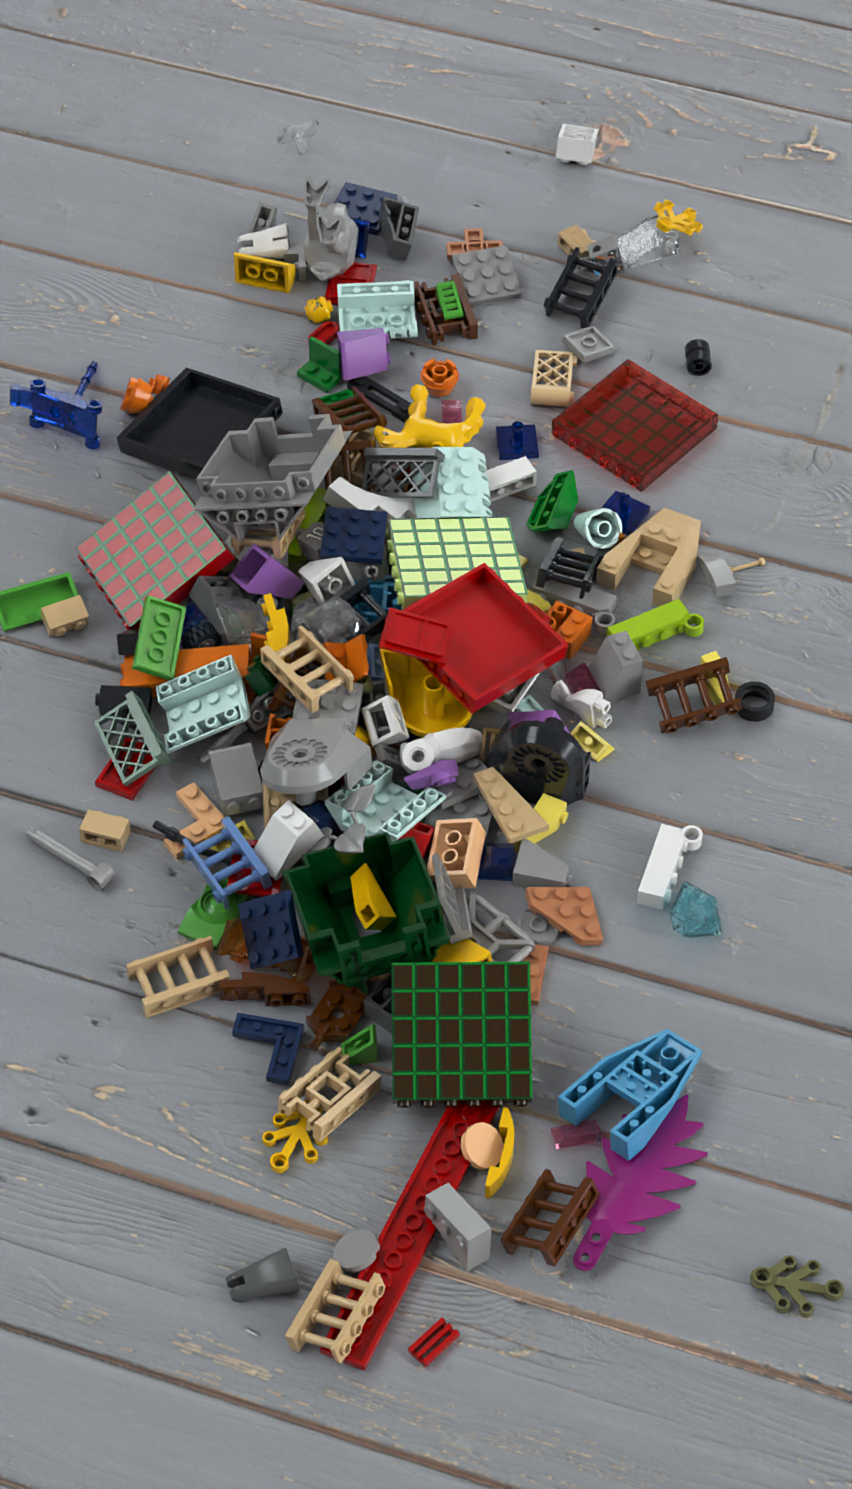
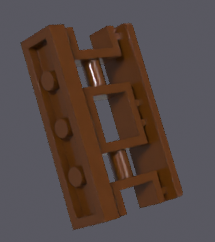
(430, 318)

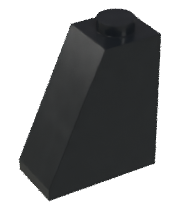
(114, 695)

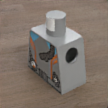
(602, 251)

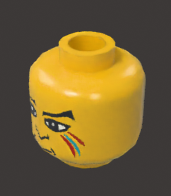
(318, 309)

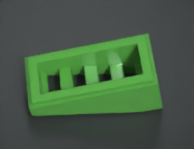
(446, 290)

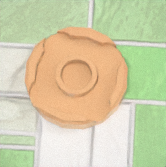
(482, 1145)

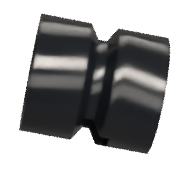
(698, 357)

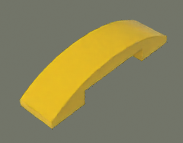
(497, 1175)

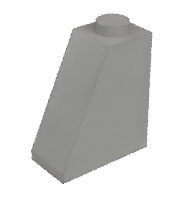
(539, 868)

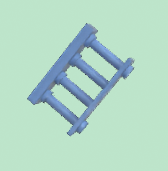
(238, 846)

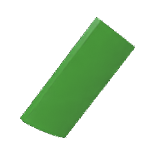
(23, 603)

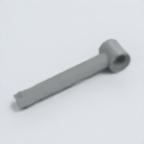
(97, 876)

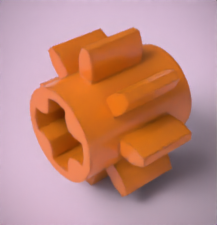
(159, 383)

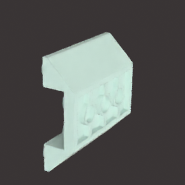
(203, 702)
(391, 807)

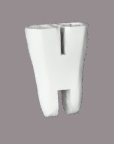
(266, 243)

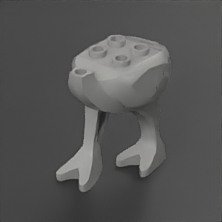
(330, 234)

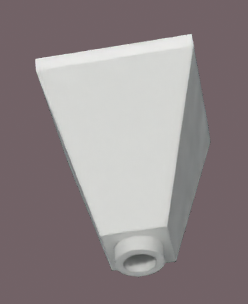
(326, 578)

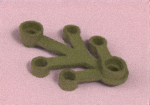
(794, 1285)

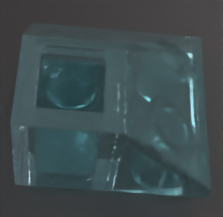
(695, 913)

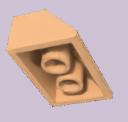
(460, 850)

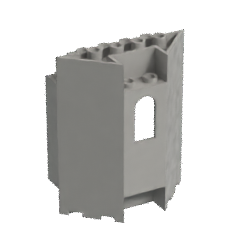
(266, 477)

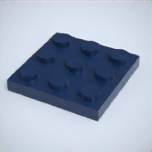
(363, 204)
(354, 535)
(270, 930)

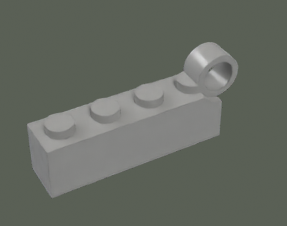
(596, 604)

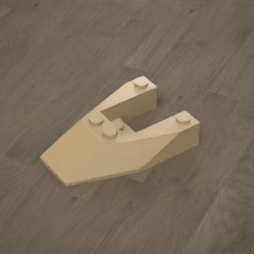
(661, 545)

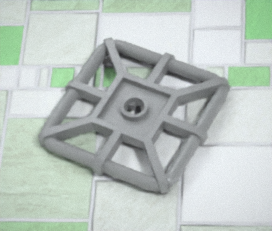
(484, 937)

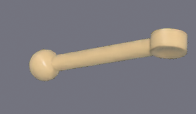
(761, 561)

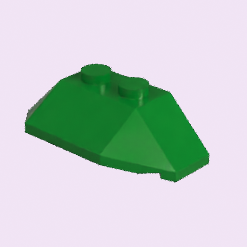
(555, 504)

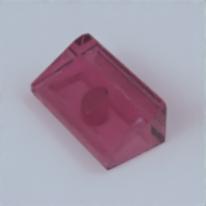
(581, 678)
(571, 1135)

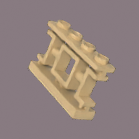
(339, 1107)

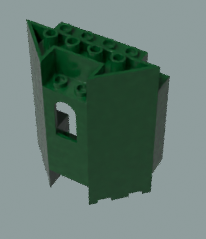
(326, 907)

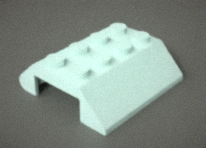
(378, 306)
(460, 486)

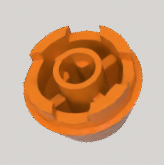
(439, 377)
(136, 396)

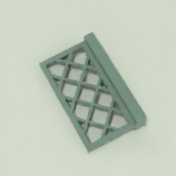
(148, 733)

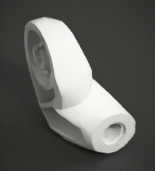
(448, 744)

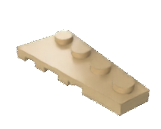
(508, 807)

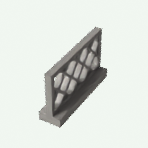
(453, 903)

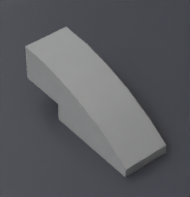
(717, 574)

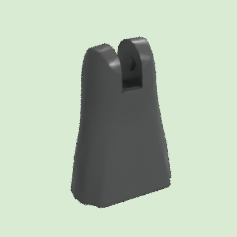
(263, 1278)

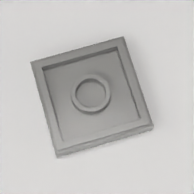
(588, 344)

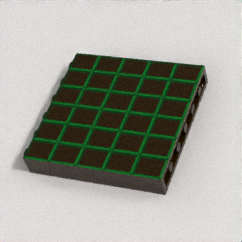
(461, 1034)

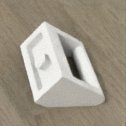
(394, 717)

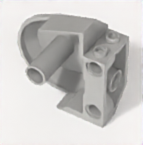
(312, 756)

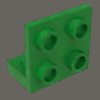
(323, 367)

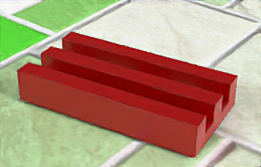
(447, 1328)

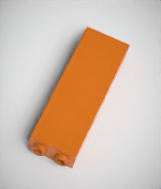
(186, 662)

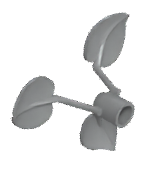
(353, 838)

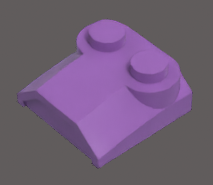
(437, 774)

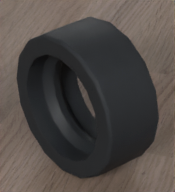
(756, 689)

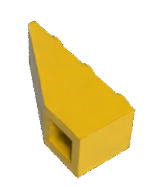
(370, 901)

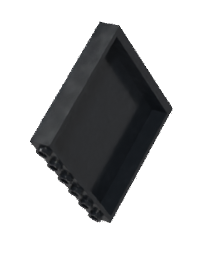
(192, 419)

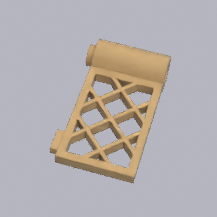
(551, 393)

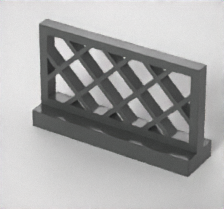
(405, 457)

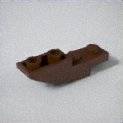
(273, 988)

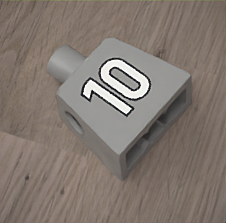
(311, 540)

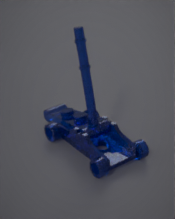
(61, 407)

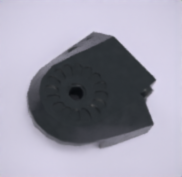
(540, 760)

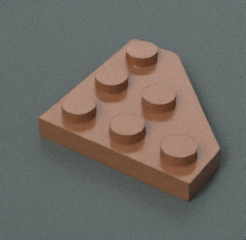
(568, 911)

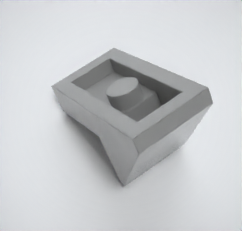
(264, 218)
(297, 257)
(391, 758)

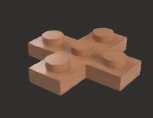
(473, 242)

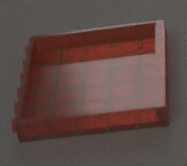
(634, 425)

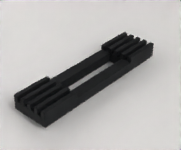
(365, 384)

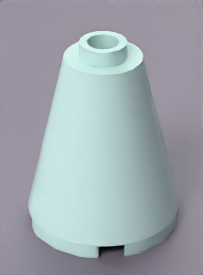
(599, 527)

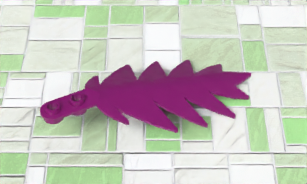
(626, 1194)

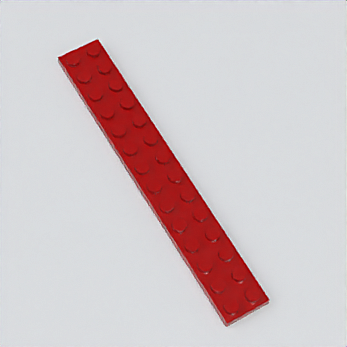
(409, 1229)

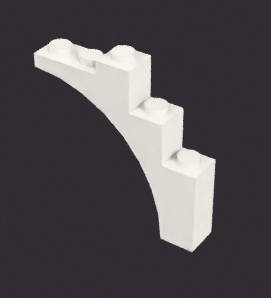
(345, 495)

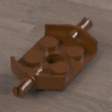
(336, 999)

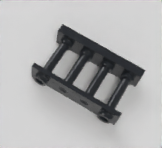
(593, 300)
(556, 556)
(359, 593)

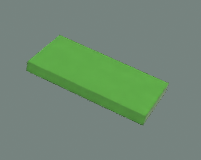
(159, 638)

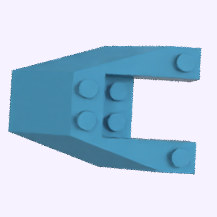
(645, 1075)

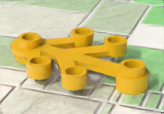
(683, 222)
(295, 1133)

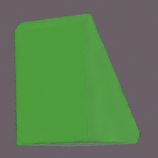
(362, 1046)

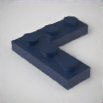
(283, 1033)

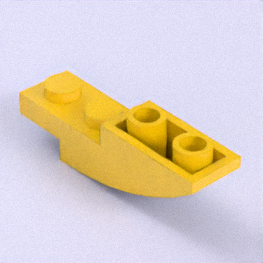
(279, 632)

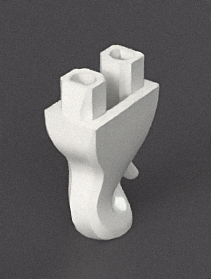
(586, 703)

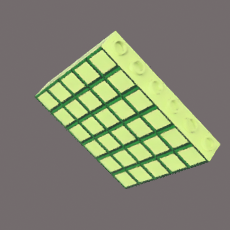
(439, 550)

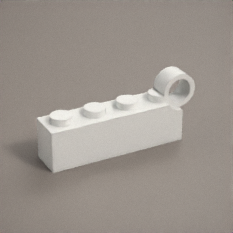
(511, 478)
(664, 862)

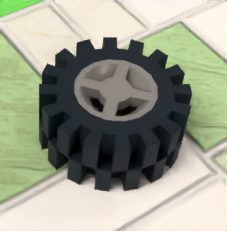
(202, 636)

